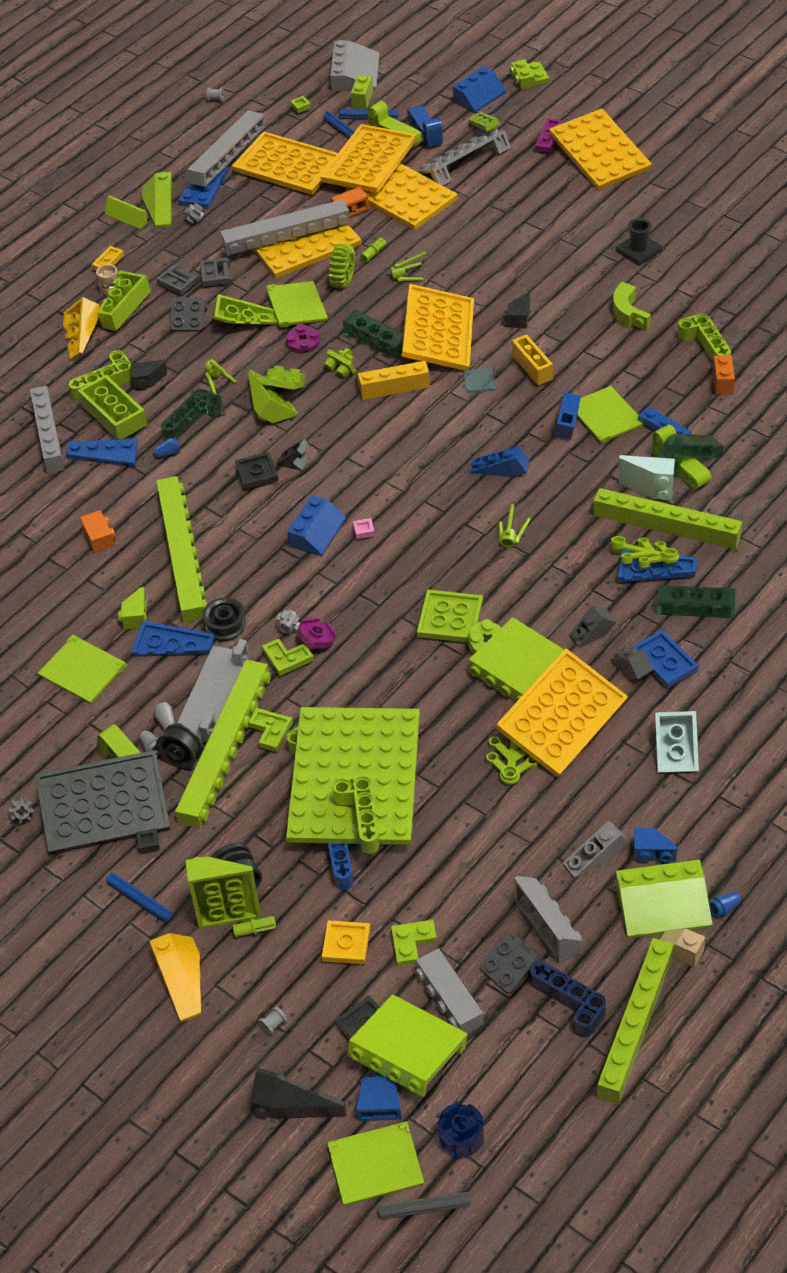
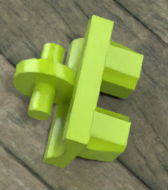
(343, 360)

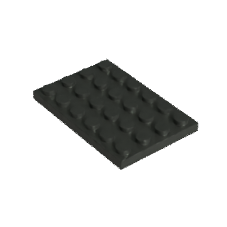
(102, 801)

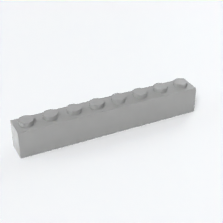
(225, 148)
(285, 227)

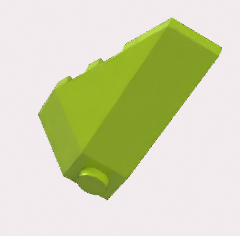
(240, 312)
(268, 402)

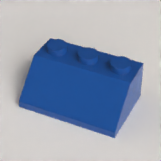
(478, 90)
(315, 526)

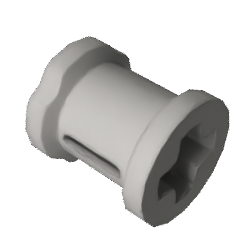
(215, 94)
(273, 1020)

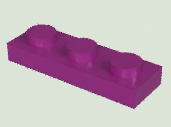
(545, 141)

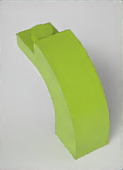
(624, 311)

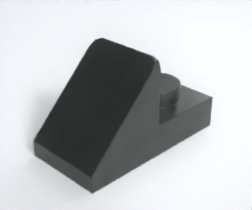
(294, 456)

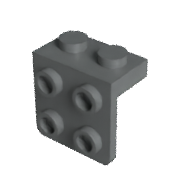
(188, 313)
(509, 961)

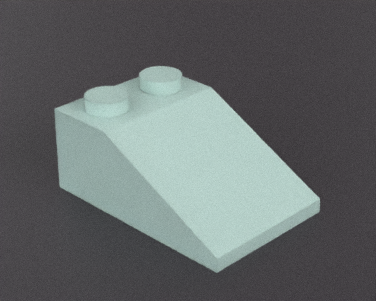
(647, 475)
(676, 742)

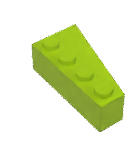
(123, 299)

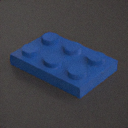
(667, 659)

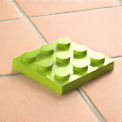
(449, 615)

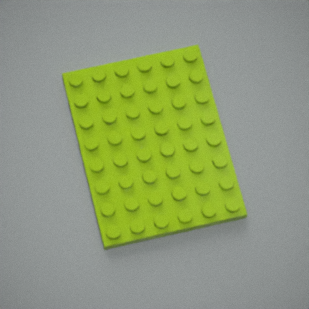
(353, 744)

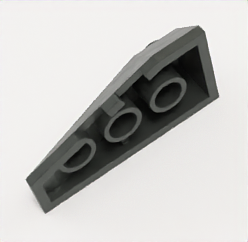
(283, 1100)

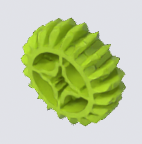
(341, 266)

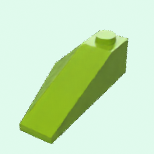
(158, 198)

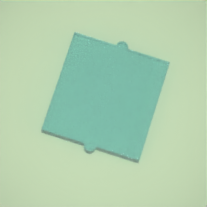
(479, 380)

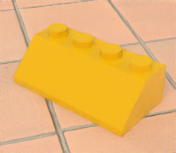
(393, 380)

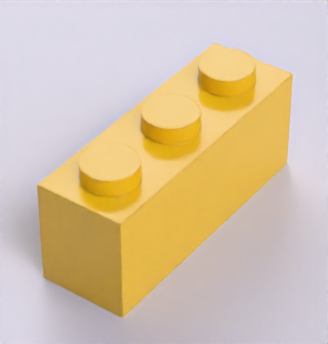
(532, 359)

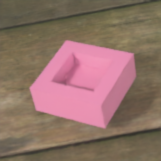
(363, 528)

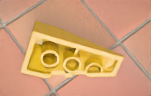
(79, 323)
(180, 969)

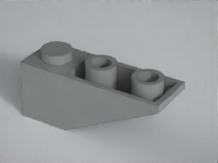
(596, 850)

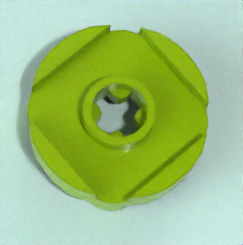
(480, 629)

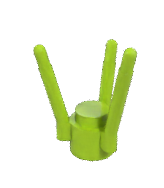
(398, 270)
(214, 370)
(508, 537)

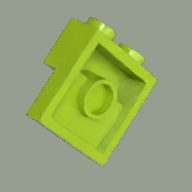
(527, 74)
(283, 378)

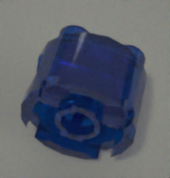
(461, 1130)

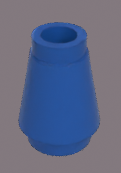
(167, 448)
(724, 904)

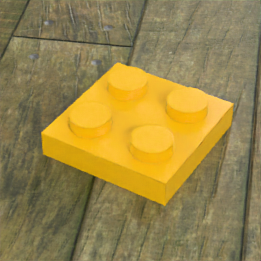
(346, 942)

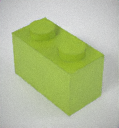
(362, 92)

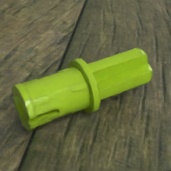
(372, 250)
(254, 926)

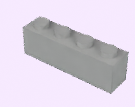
(449, 991)

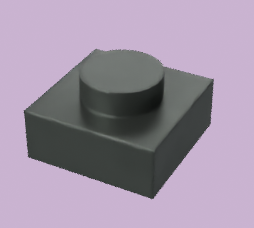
(148, 840)

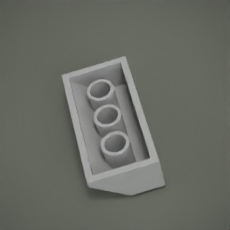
(546, 918)

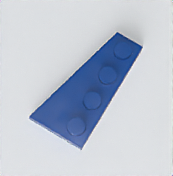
(115, 451)
(657, 570)
(169, 640)

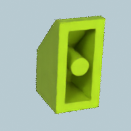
(134, 610)

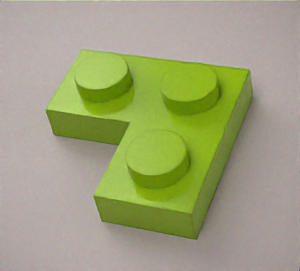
(284, 660)
(274, 727)
(408, 936)

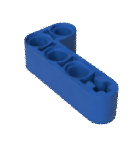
(428, 127)
(340, 851)

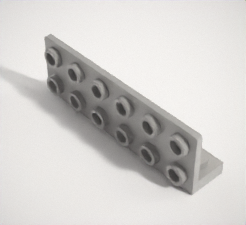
(438, 167)
(213, 688)

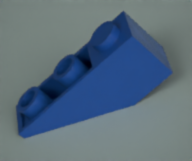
(567, 415)
(502, 463)

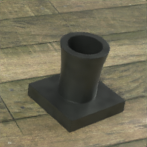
(639, 246)

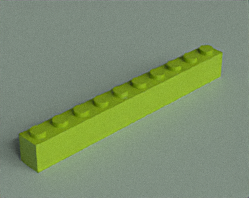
(181, 551)
(222, 744)

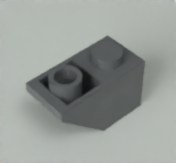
(592, 626)
(632, 662)

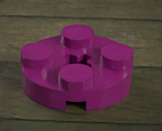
(310, 339)
(315, 633)

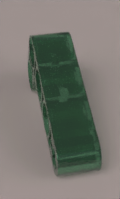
(192, 409)
(690, 446)

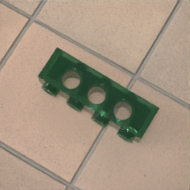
(373, 334)
(696, 601)

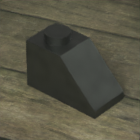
(518, 312)
(148, 373)

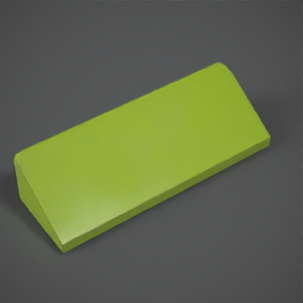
(125, 212)

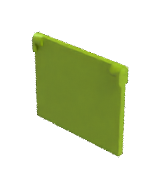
(296, 303)
(607, 415)
(82, 669)
(375, 1163)

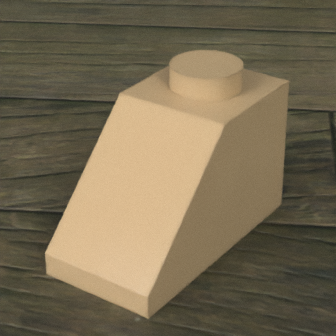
(687, 945)

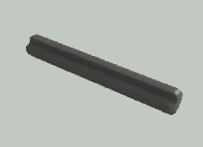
(424, 1205)

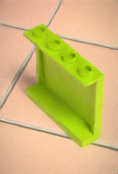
(513, 659)
(406, 1044)

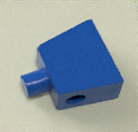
(378, 1099)

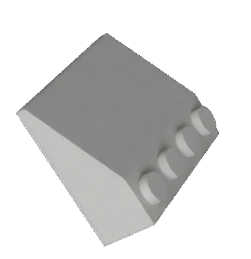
(352, 60)

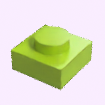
(300, 104)

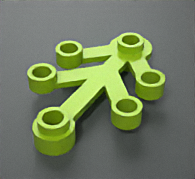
(643, 551)
(511, 773)

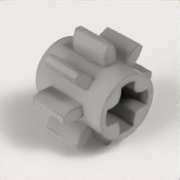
(194, 213)
(287, 621)
(16, 806)

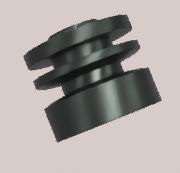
(239, 854)

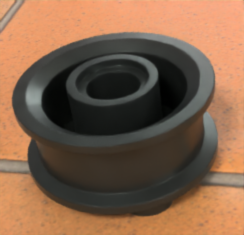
(224, 618)
(179, 746)

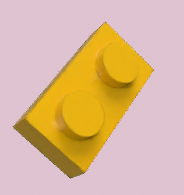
(109, 256)

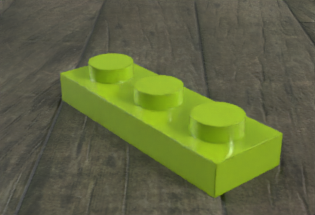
(484, 121)

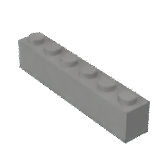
(47, 429)

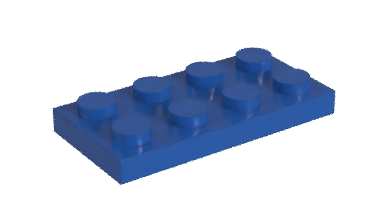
(202, 195)

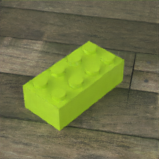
(112, 407)

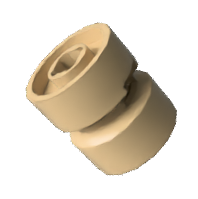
(106, 275)

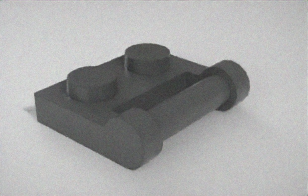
(209, 272)
(177, 280)

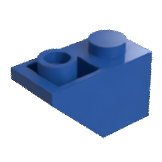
(653, 846)

